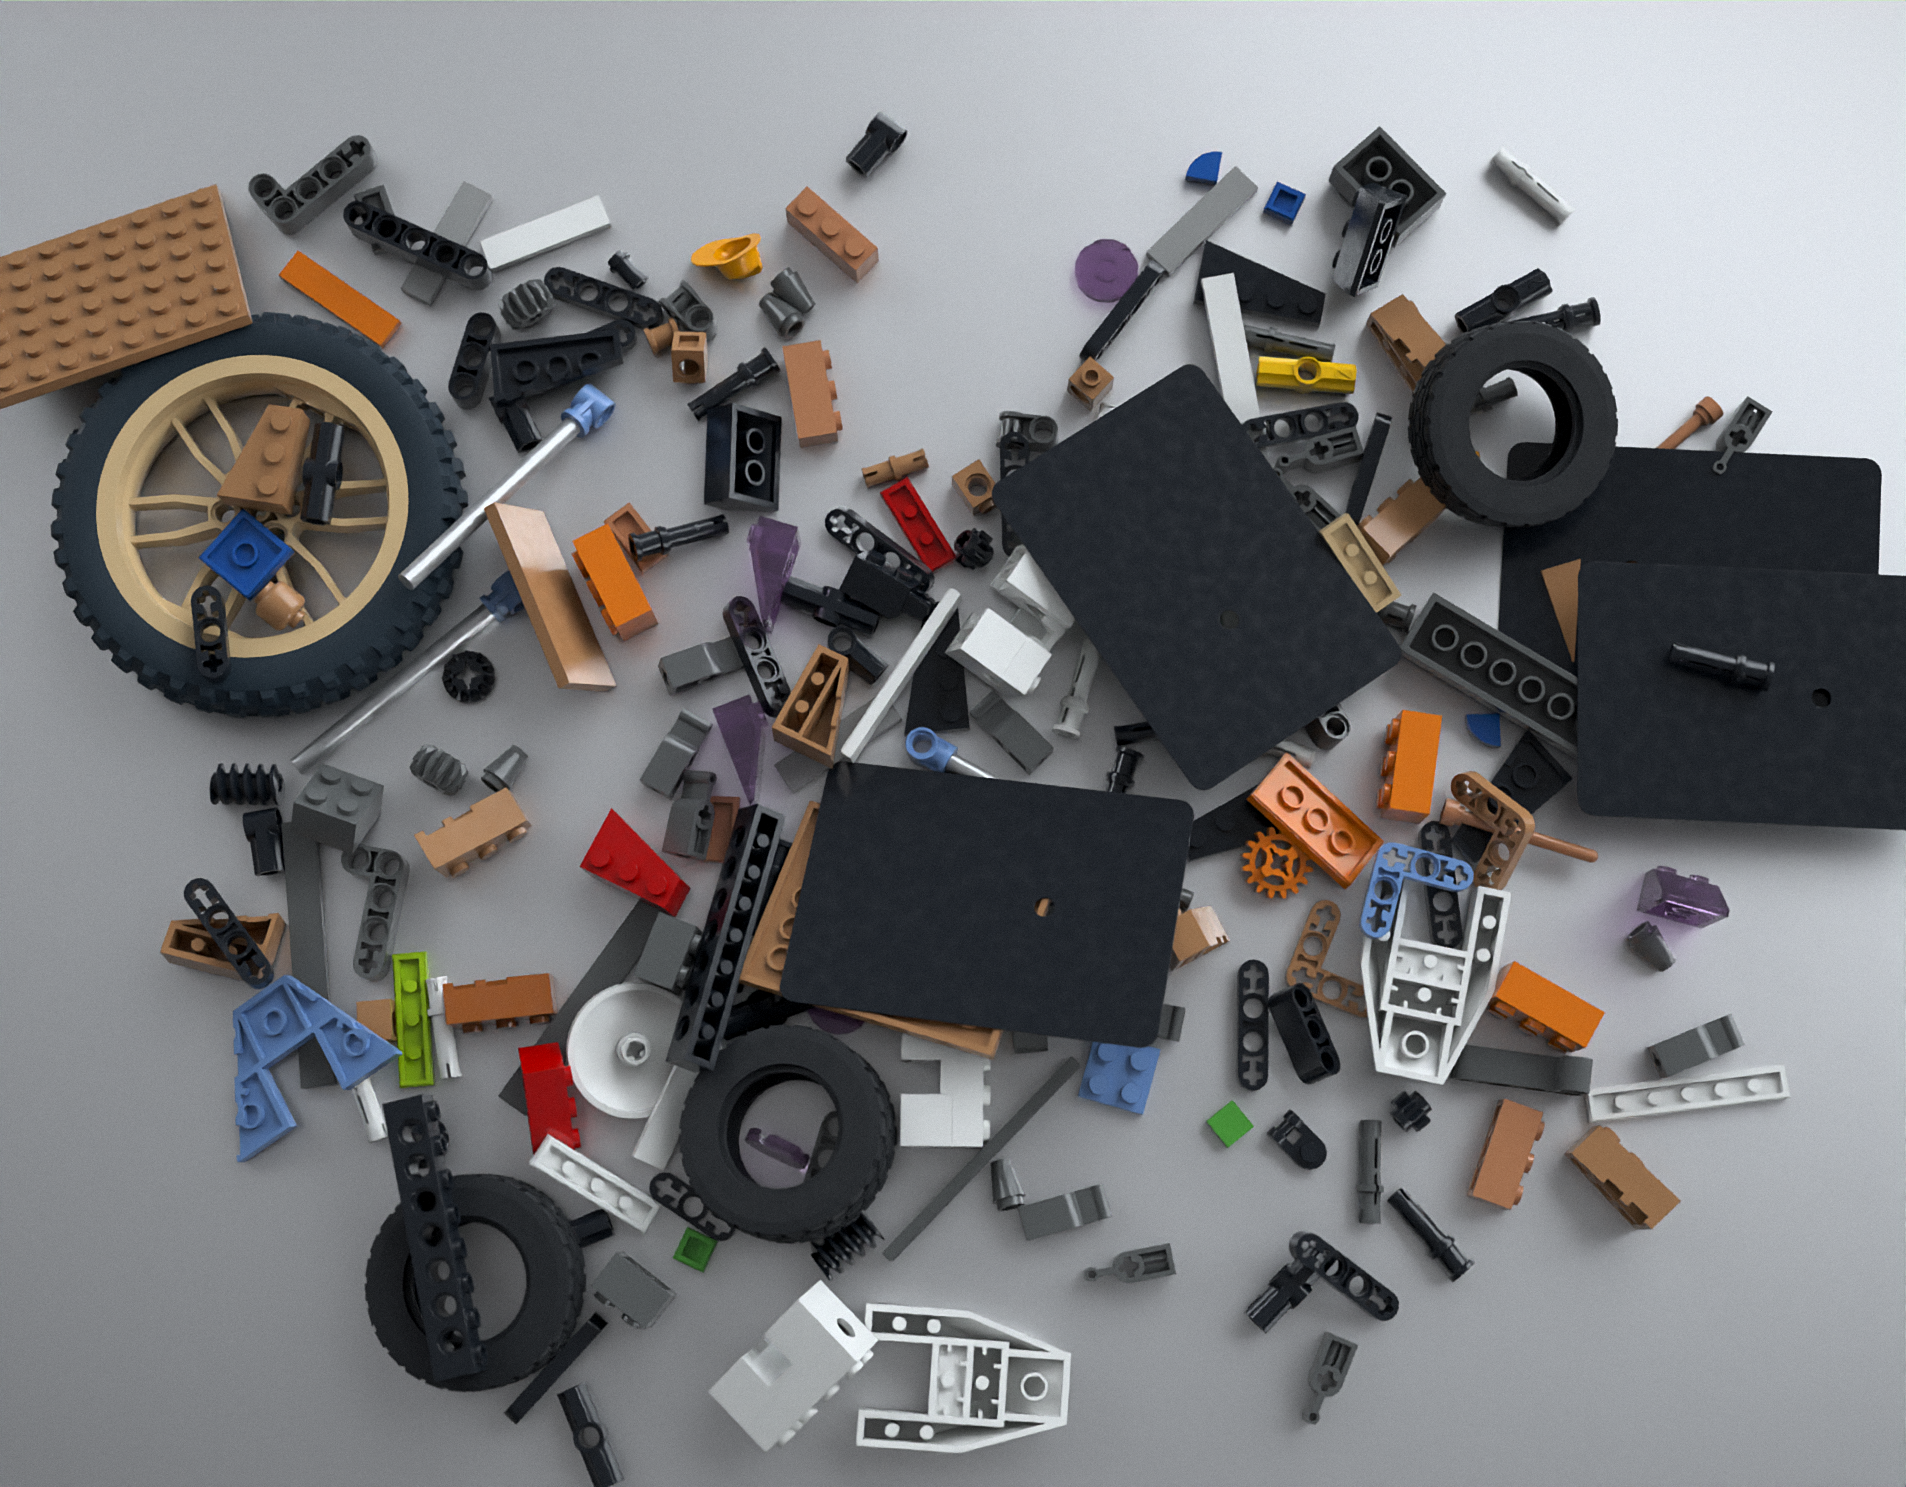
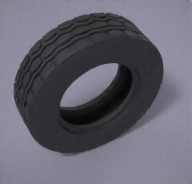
(1581, 408)
(714, 1120)
(552, 1283)

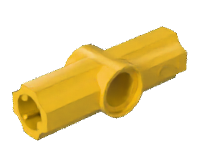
(1327, 375)

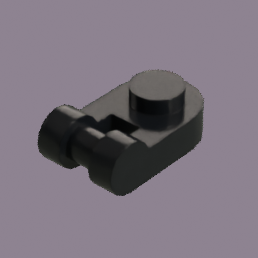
(1308, 1151)

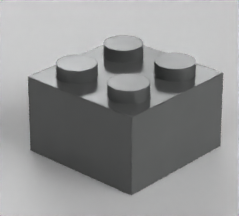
(337, 808)
(669, 954)
(633, 1291)

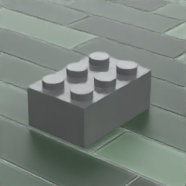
(1385, 163)

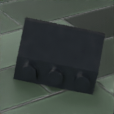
(1367, 238)
(742, 459)

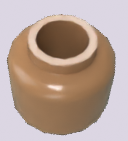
(280, 605)

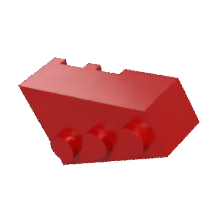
(632, 866)
(547, 1096)

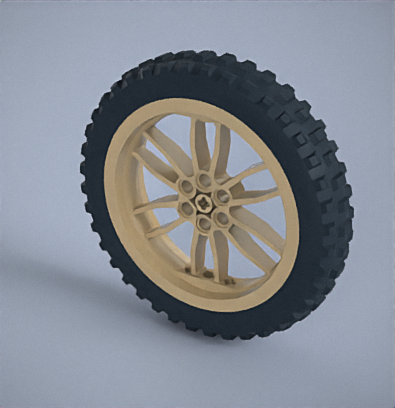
(152, 402)

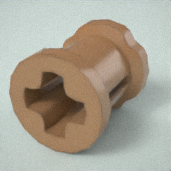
(661, 336)

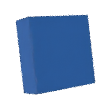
(1284, 203)

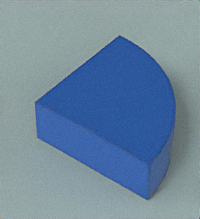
(1205, 168)
(1485, 728)

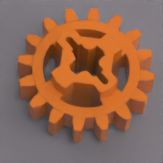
(1264, 870)

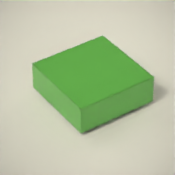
(1229, 1124)
(695, 1249)

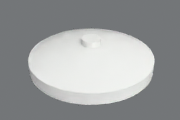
(622, 1048)

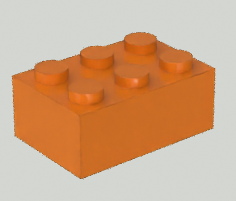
(613, 583)
(1409, 766)
(1544, 1008)

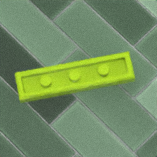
(412, 1020)

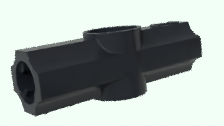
(1519, 294)
(322, 473)
(830, 606)
(760, 1011)
(1284, 1292)
(580, 1414)

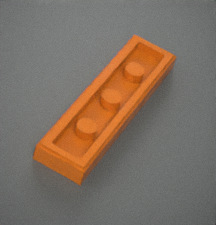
(340, 299)

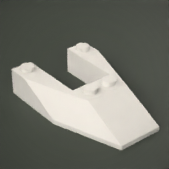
(1426, 995)
(983, 1382)

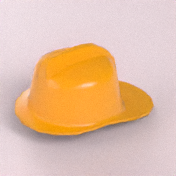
(731, 256)

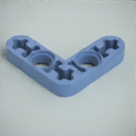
(1395, 875)

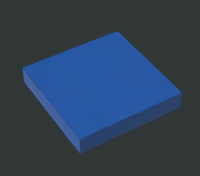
(246, 554)

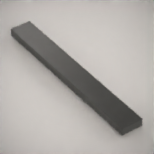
(307, 941)
(607, 970)
(981, 1159)

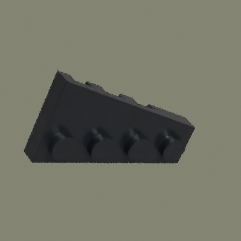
(1261, 289)
(546, 363)
(939, 687)
(1528, 778)
(1227, 828)

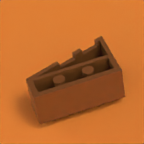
(500, 1002)

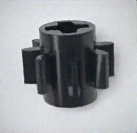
(973, 548)
(1410, 1111)

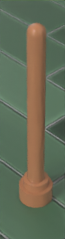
(1706, 413)
(1454, 813)

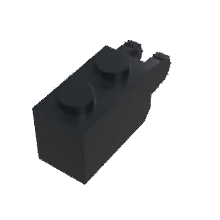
(886, 587)

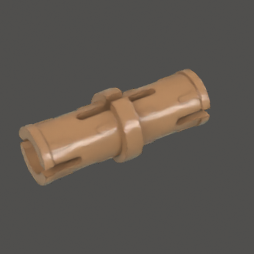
(895, 468)

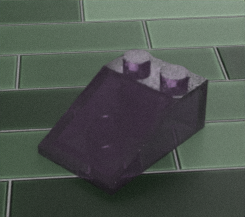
(773, 555)
(745, 739)
(1681, 898)

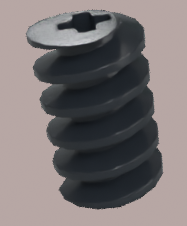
(247, 786)
(844, 1244)

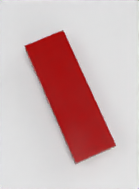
(918, 525)

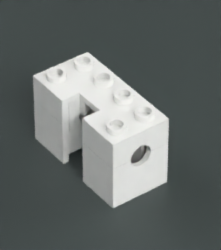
(1014, 652)
(955, 1114)
(778, 1397)

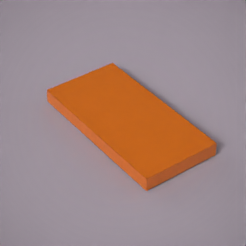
(1315, 820)

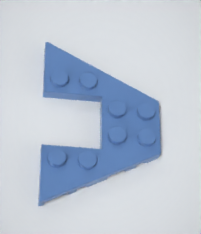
(274, 1027)

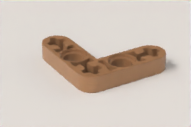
(1503, 824)
(1313, 964)

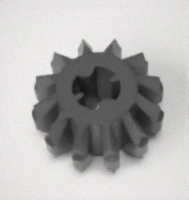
(526, 304)
(439, 769)

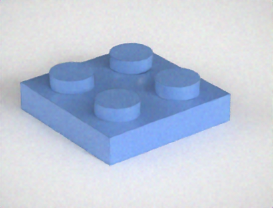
(1119, 1076)

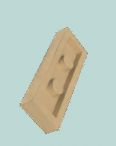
(1360, 561)

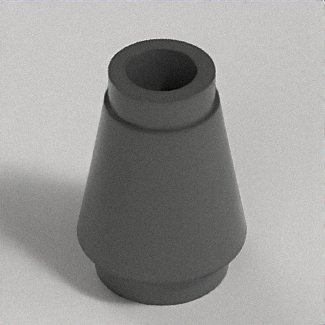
(792, 290)
(782, 316)
(504, 769)
(1651, 945)
(1006, 1188)

